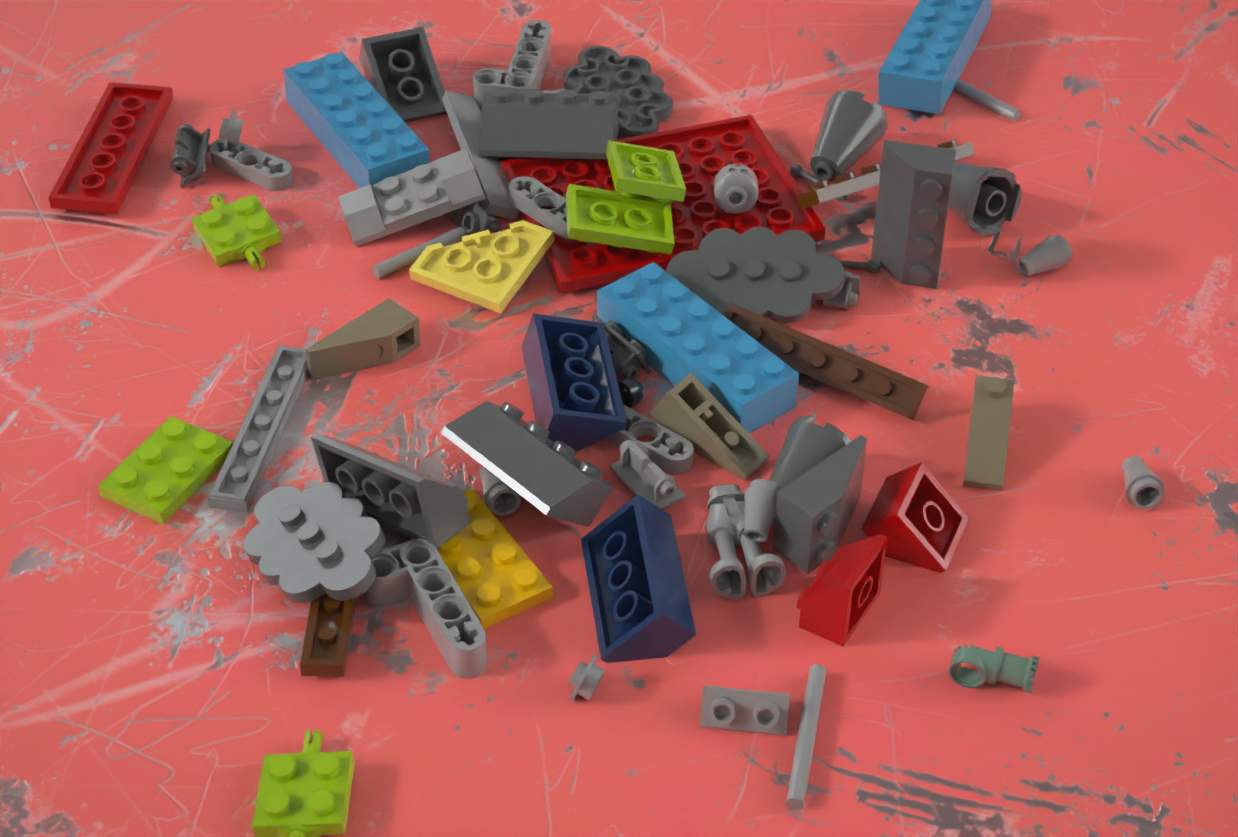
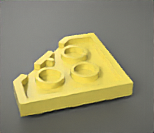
(484, 265)

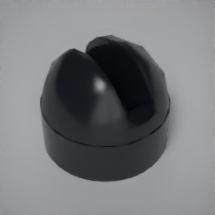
(633, 395)

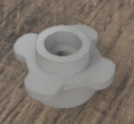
(231, 130)
(586, 679)

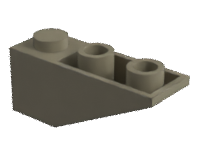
(366, 342)

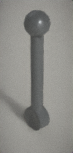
(797, 171)
(872, 265)

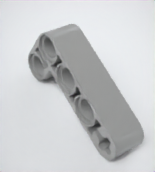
(526, 66)
(419, 573)

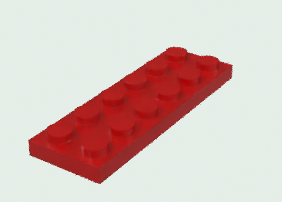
(111, 148)

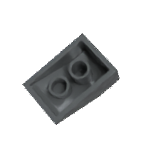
(404, 73)
(819, 506)

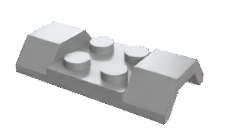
(411, 197)

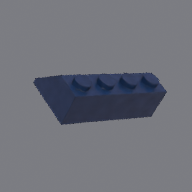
(572, 380)
(637, 584)

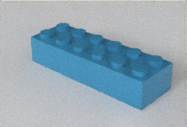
(932, 53)
(352, 120)
(694, 338)

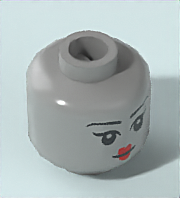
(736, 188)

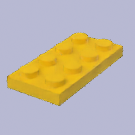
(492, 567)

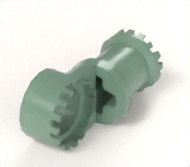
(992, 667)

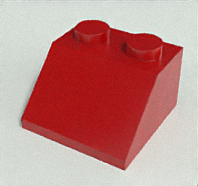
(917, 519)
(843, 590)

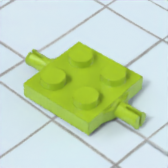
(237, 230)
(304, 792)

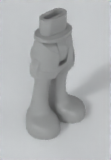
(725, 531)

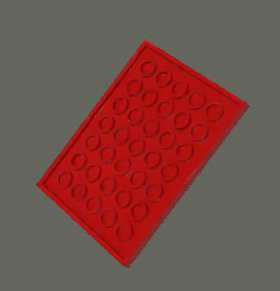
(700, 155)

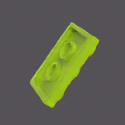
(645, 172)
(619, 220)
(166, 469)

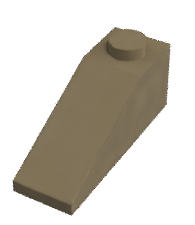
(710, 428)
(988, 433)

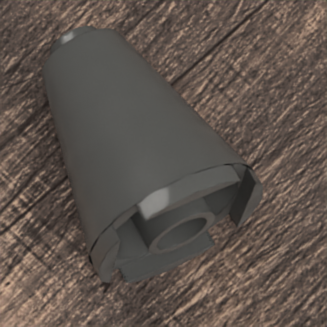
(846, 133)
(984, 197)
(805, 448)

